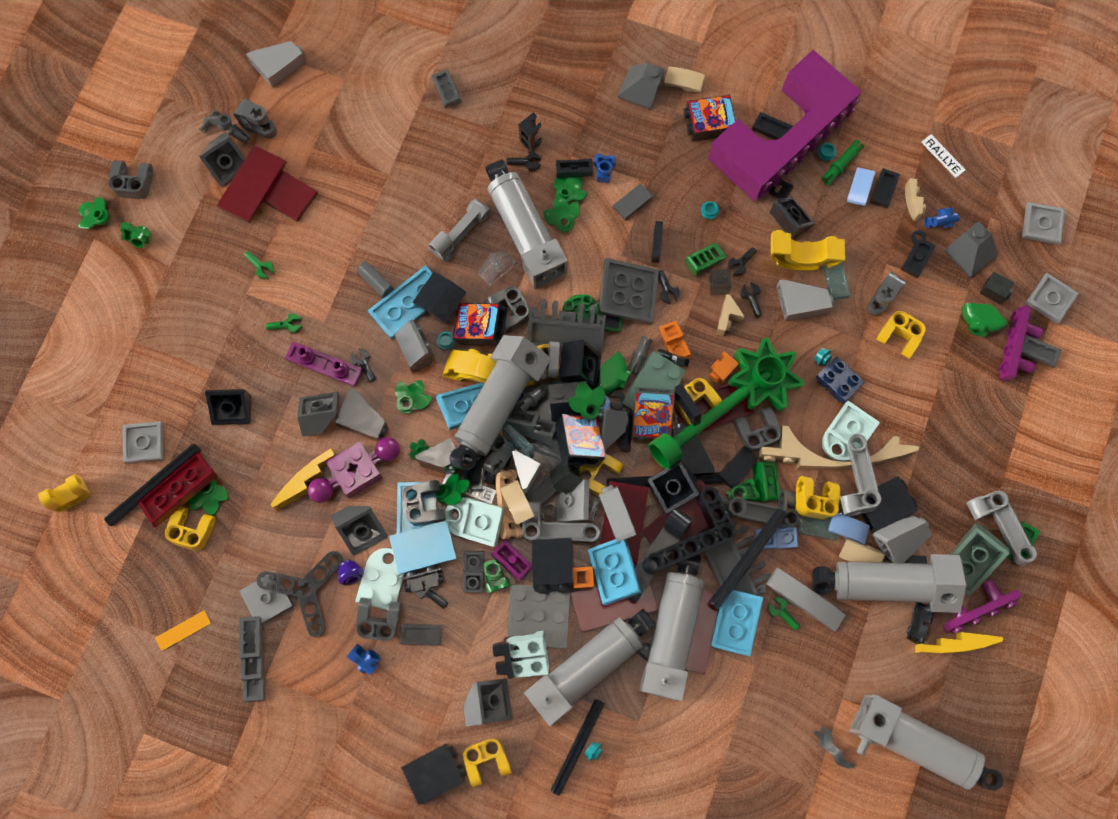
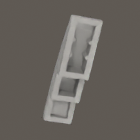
(805, 599)

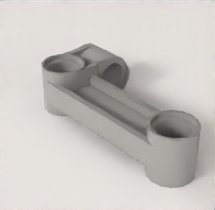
(444, 244)
(864, 477)
(1007, 523)
(556, 530)

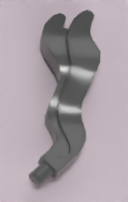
(826, 743)

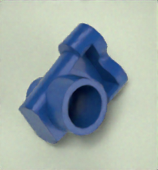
(604, 167)
(945, 218)
(365, 661)

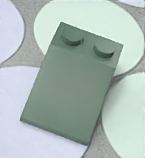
(655, 373)
(979, 555)

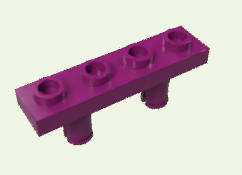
(1012, 351)
(324, 364)
(991, 609)

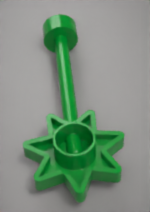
(761, 378)

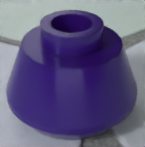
(349, 573)

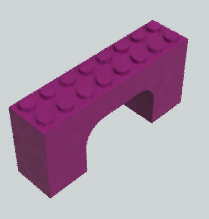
(761, 163)

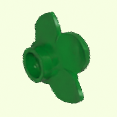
(569, 189)
(560, 212)
(93, 213)
(413, 394)
(587, 397)
(452, 490)
(209, 499)

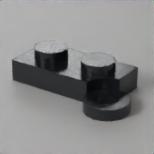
(918, 255)

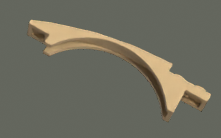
(792, 450)

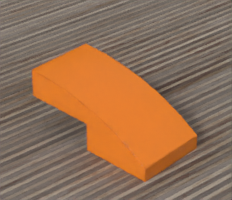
(674, 339)

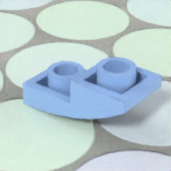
(861, 186)
(849, 528)
(782, 538)

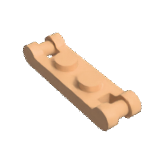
(505, 531)

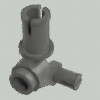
(224, 123)

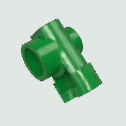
(137, 236)
(747, 491)
(496, 581)

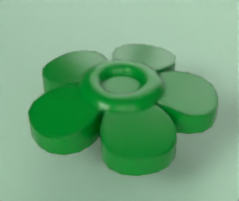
(418, 448)

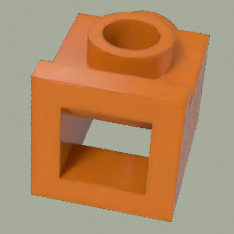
(723, 368)
(583, 577)

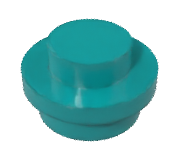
(826, 151)
(710, 210)
(445, 340)
(823, 356)
(594, 751)

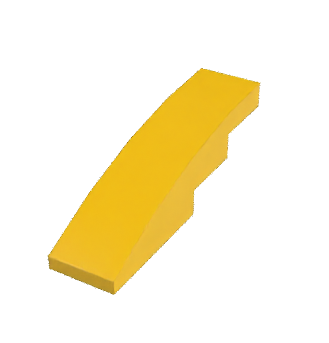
(299, 483)
(963, 642)

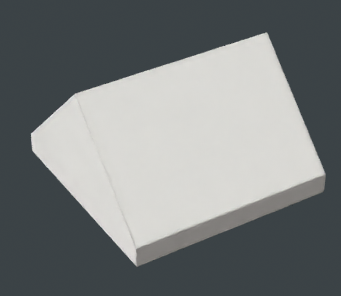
(527, 470)

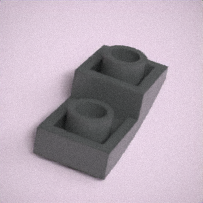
(473, 571)

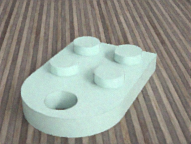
(847, 423)
(476, 520)
(380, 580)

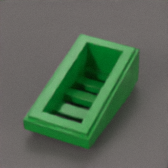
(696, 270)

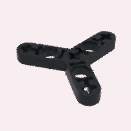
(313, 584)

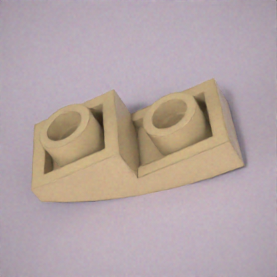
(684, 78)
(914, 202)
(517, 502)
(856, 552)

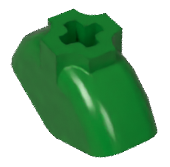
(983, 319)
(614, 373)

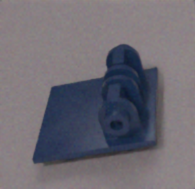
(839, 379)

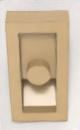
(729, 311)

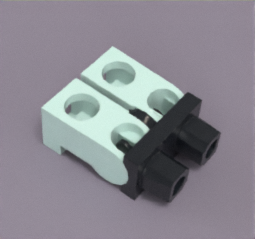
(522, 655)

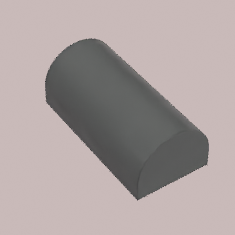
(374, 279)

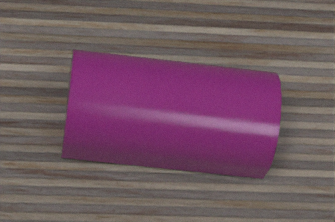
(512, 560)

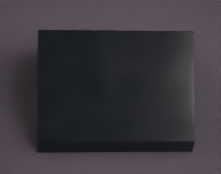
(791, 216)
(229, 406)
(675, 486)

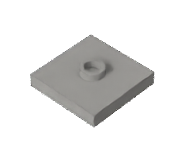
(1043, 223)
(1052, 298)
(143, 442)
(574, 504)
(264, 602)

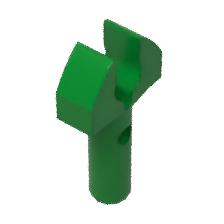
(259, 265)
(286, 324)
(783, 613)

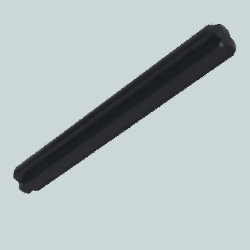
(577, 747)

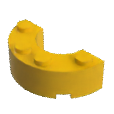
(806, 255)
(468, 365)

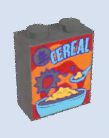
(652, 412)

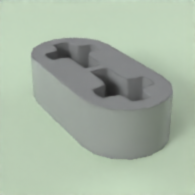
(553, 352)

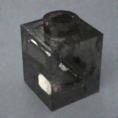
(720, 282)

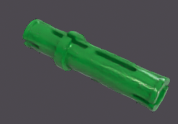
(837, 167)

